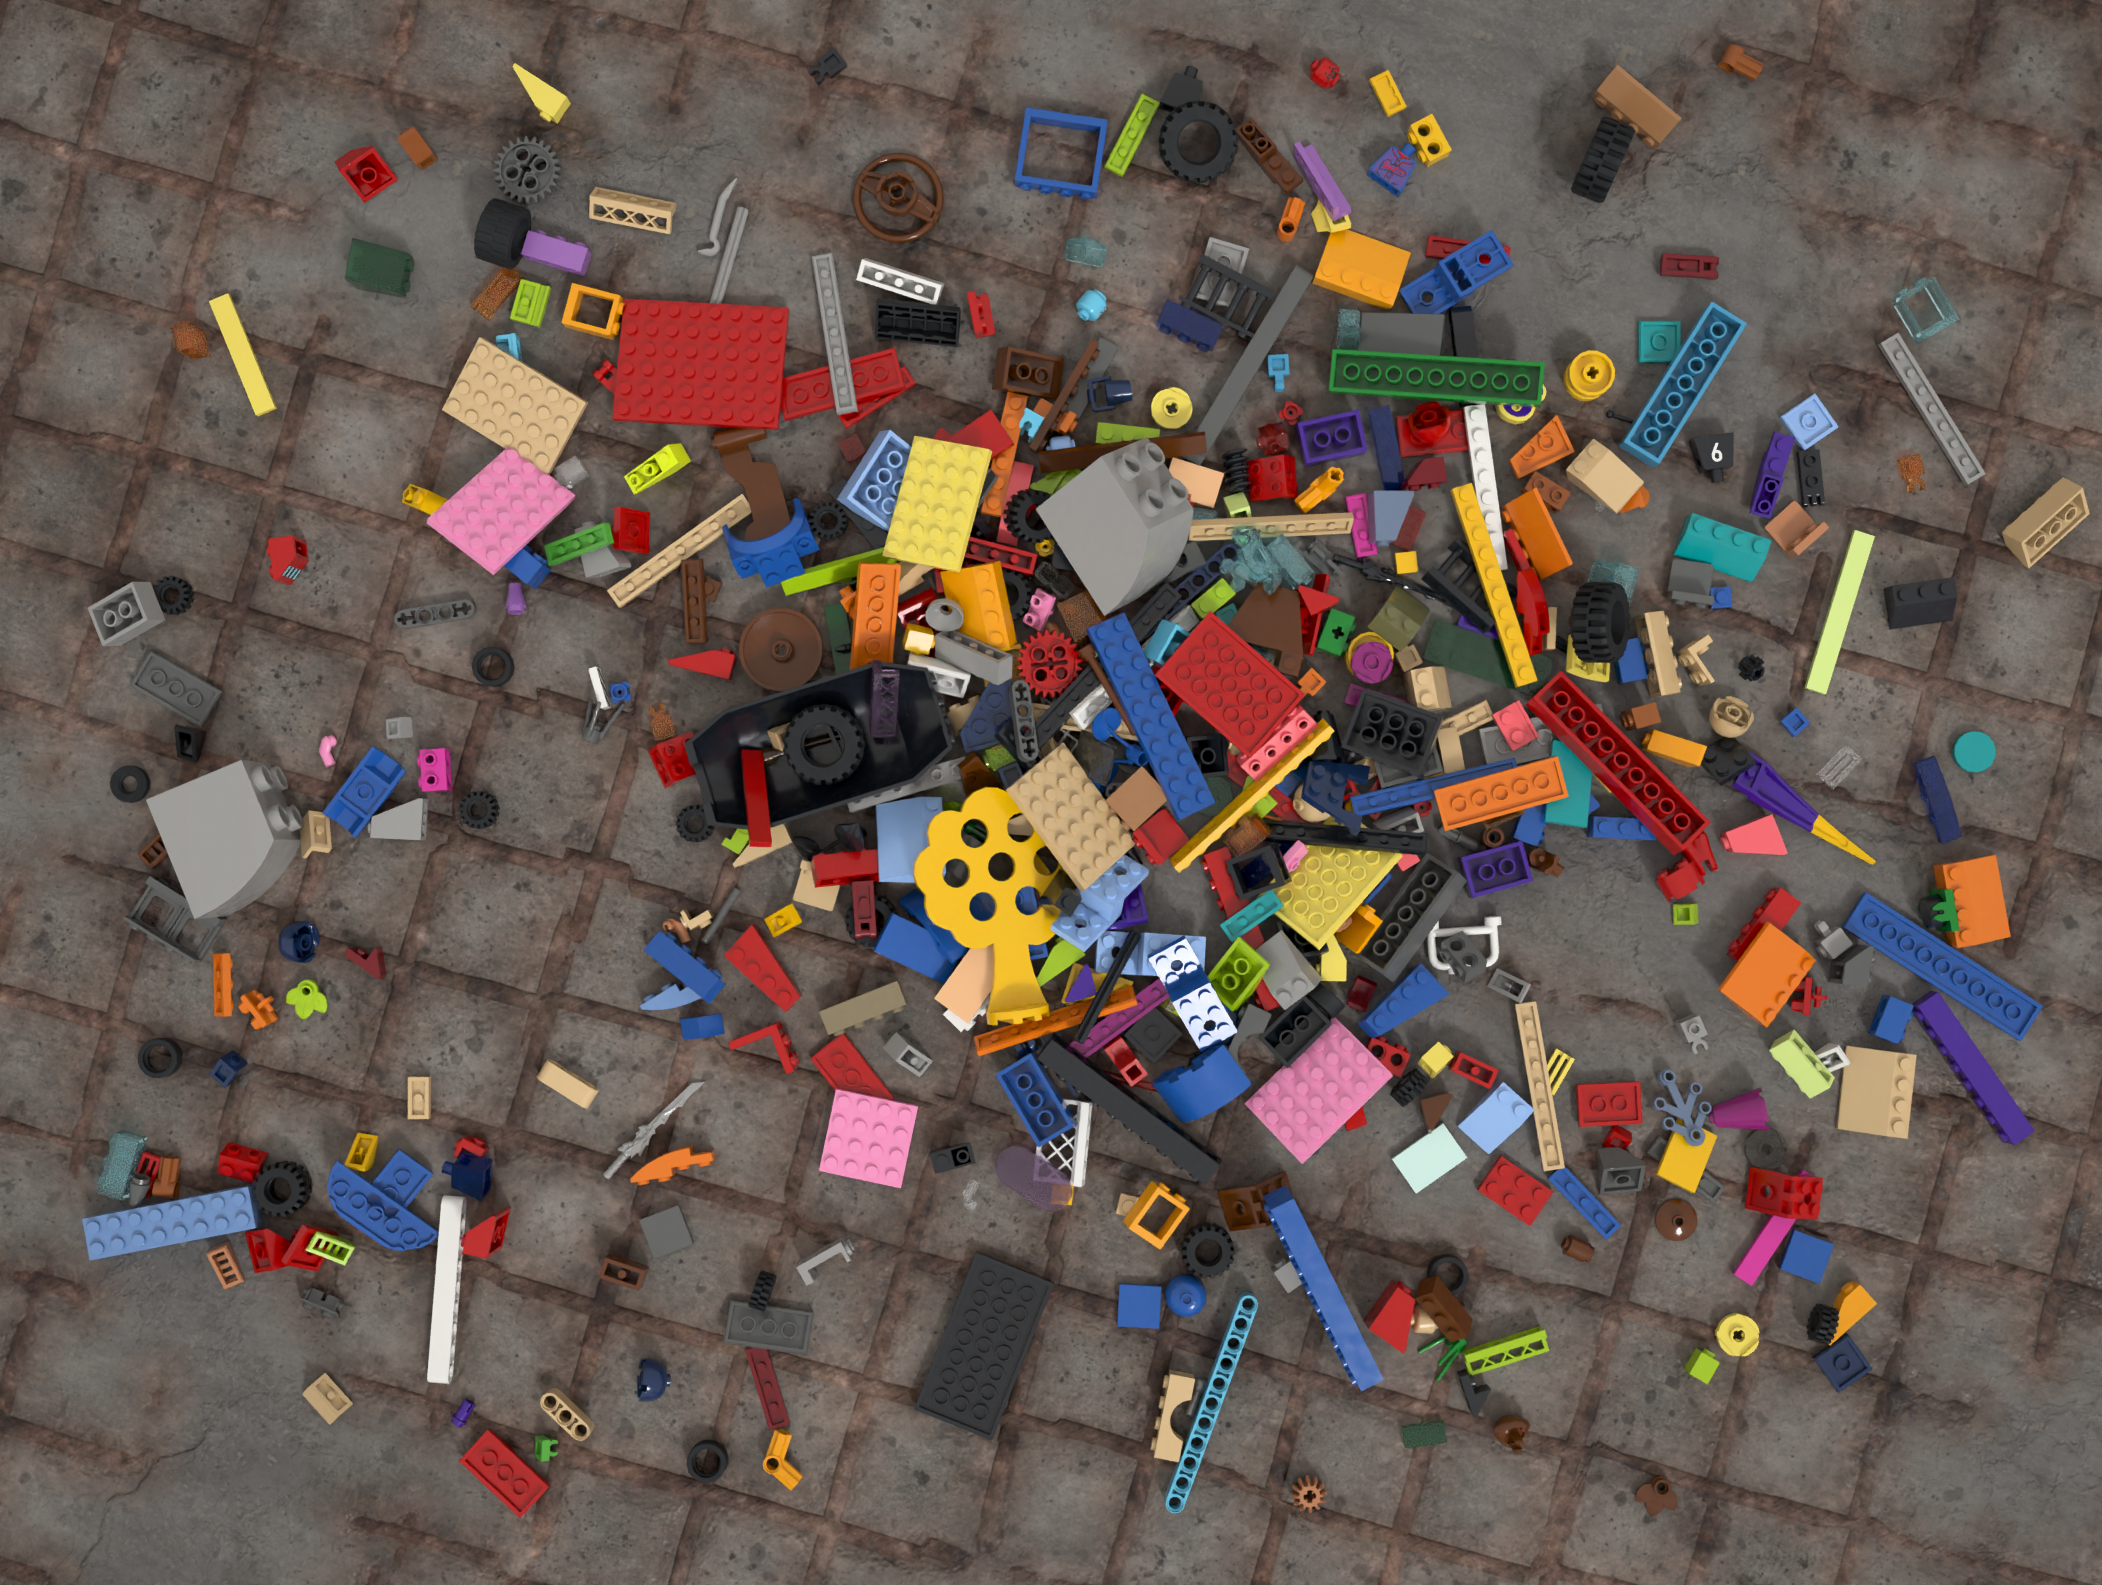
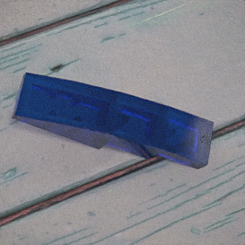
(1386, 448)
(1938, 799)

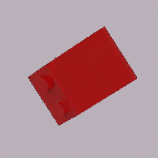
(914, 611)

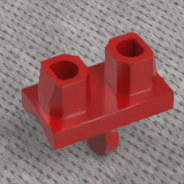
(1805, 1005)

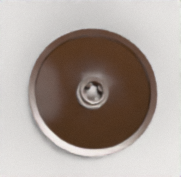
(781, 649)

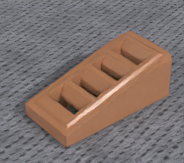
(232, 1261)

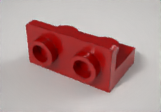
(981, 315)

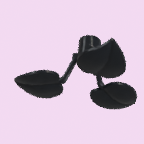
(850, 834)

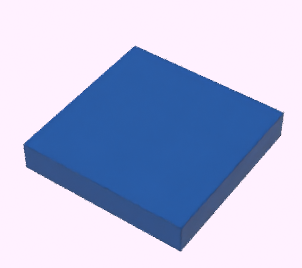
(1806, 1256)
(1139, 1305)

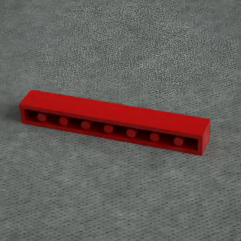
(1231, 904)

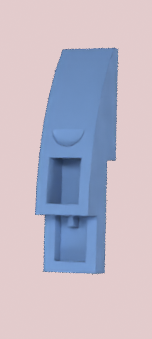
(671, 997)

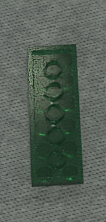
(1480, 657)

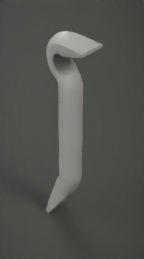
(717, 220)

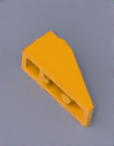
(1852, 1305)

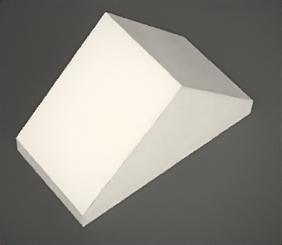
(1832, 1057)

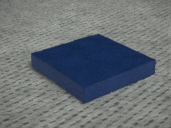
(1842, 1363)

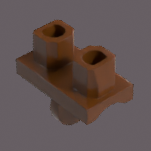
(1545, 862)

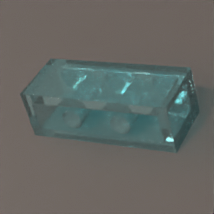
(120, 1164)

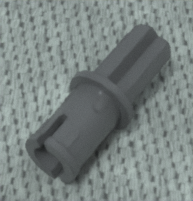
(1460, 837)

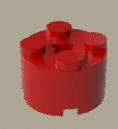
(1679, 880)

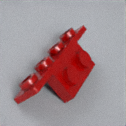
(1309, 624)

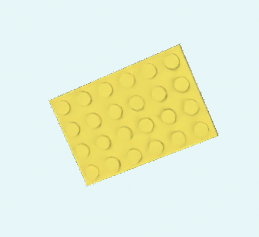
(937, 503)
(1330, 888)

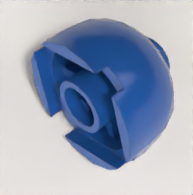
(1185, 1295)

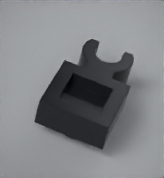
(830, 65)

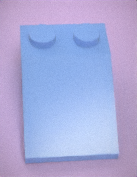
(1495, 1117)

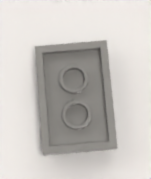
(1230, 256)

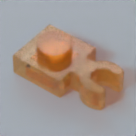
(1911, 469)
(662, 725)

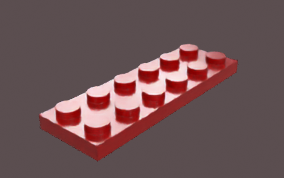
(813, 390)

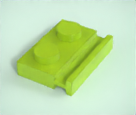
(530, 303)

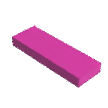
(1360, 529)

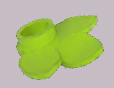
(307, 1002)

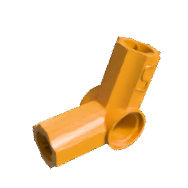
(1319, 489)
(777, 1449)

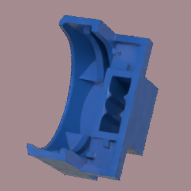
(775, 556)

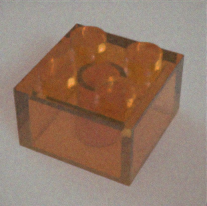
(1080, 614)

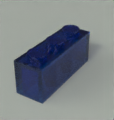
(1189, 326)

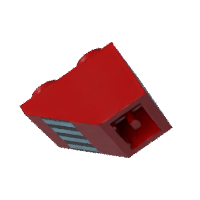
(287, 557)

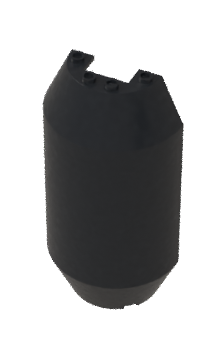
(886, 761)

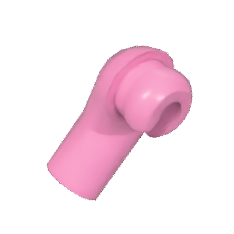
(325, 748)

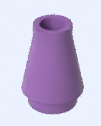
(515, 600)

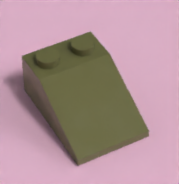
(1399, 618)

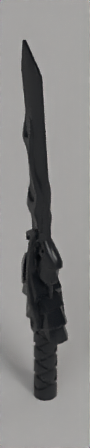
(1387, 575)

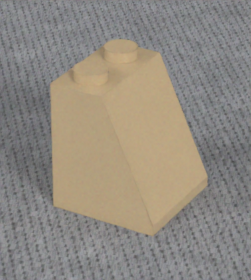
(1427, 688)

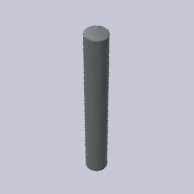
(721, 915)

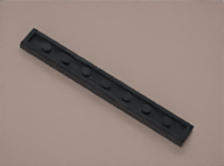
(1340, 837)

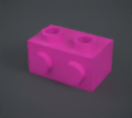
(435, 770)

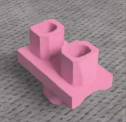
(1039, 609)

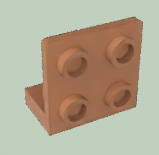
(1794, 529)

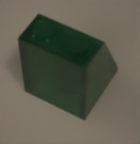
(379, 269)

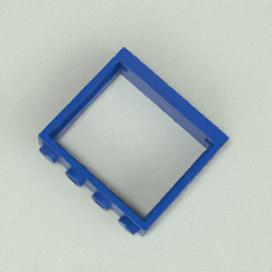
(1065, 121)

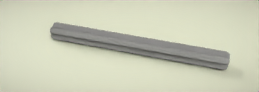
(729, 255)

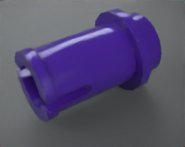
(459, 1419)

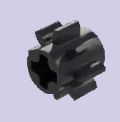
(1751, 668)

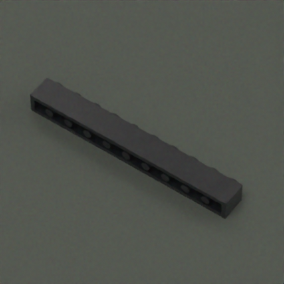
(1129, 1109)

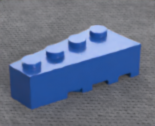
(1405, 999)

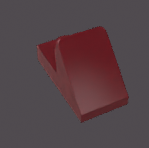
(373, 964)

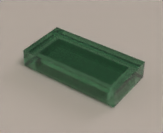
(1424, 1434)

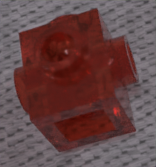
(1272, 438)

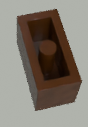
(624, 1272)

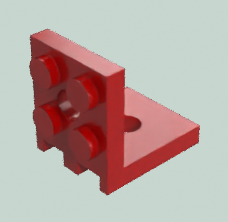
(781, 1041)
(1789, 1194)

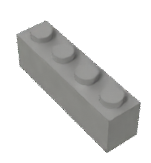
(974, 656)

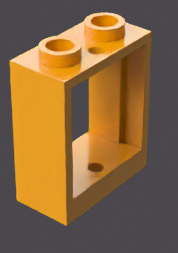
(573, 305)
(1144, 1203)

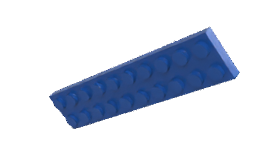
(1150, 716)
(1942, 966)

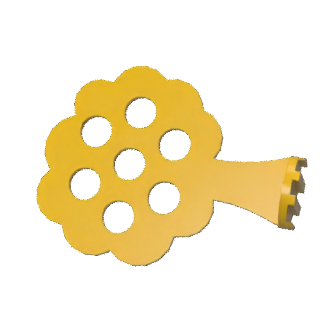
(1014, 984)

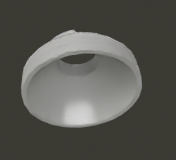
(943, 620)

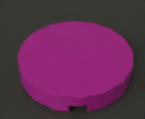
(1371, 662)

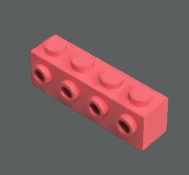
(1283, 740)

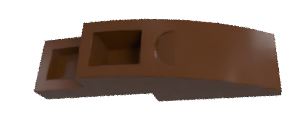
(1267, 156)

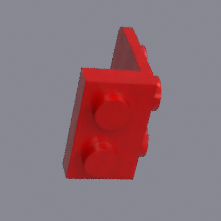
(1159, 837)

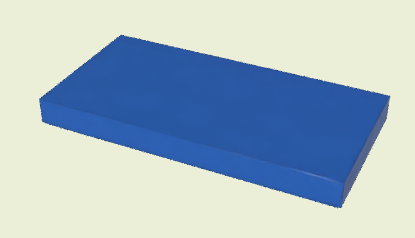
(913, 948)

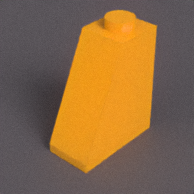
(1673, 748)

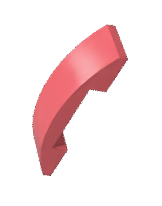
(1019, 480)

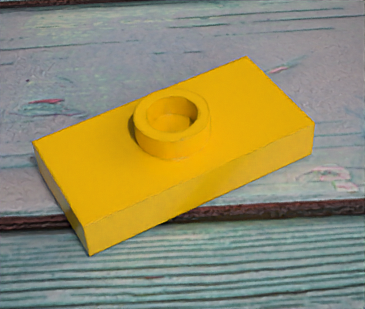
(1387, 93)

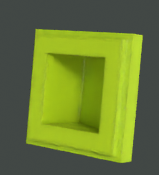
(1685, 914)

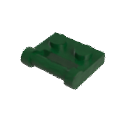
(976, 831)

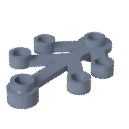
(1682, 1110)

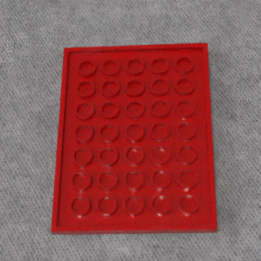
(701, 364)

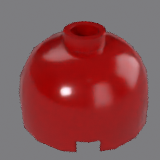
(1430, 422)

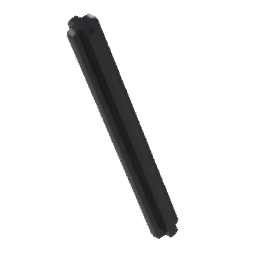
(1106, 987)

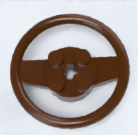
(909, 202)

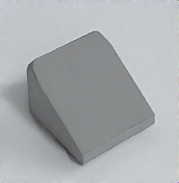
(399, 728)

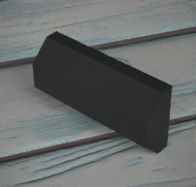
(917, 322)

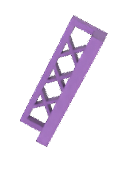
(1321, 181)

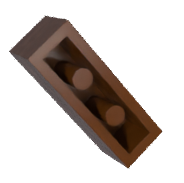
(1443, 1308)

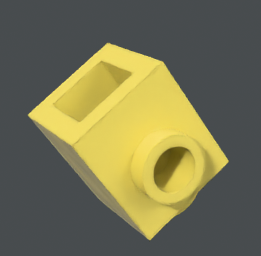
(1436, 1059)

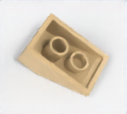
(1603, 476)

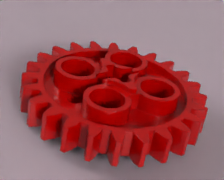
(1047, 644)

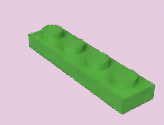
(579, 544)

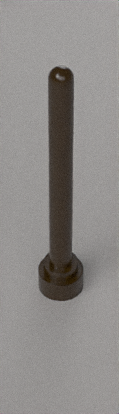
(771, 755)

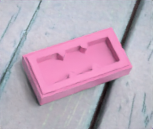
(1294, 855)

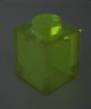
(998, 757)

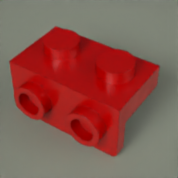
(241, 1162)

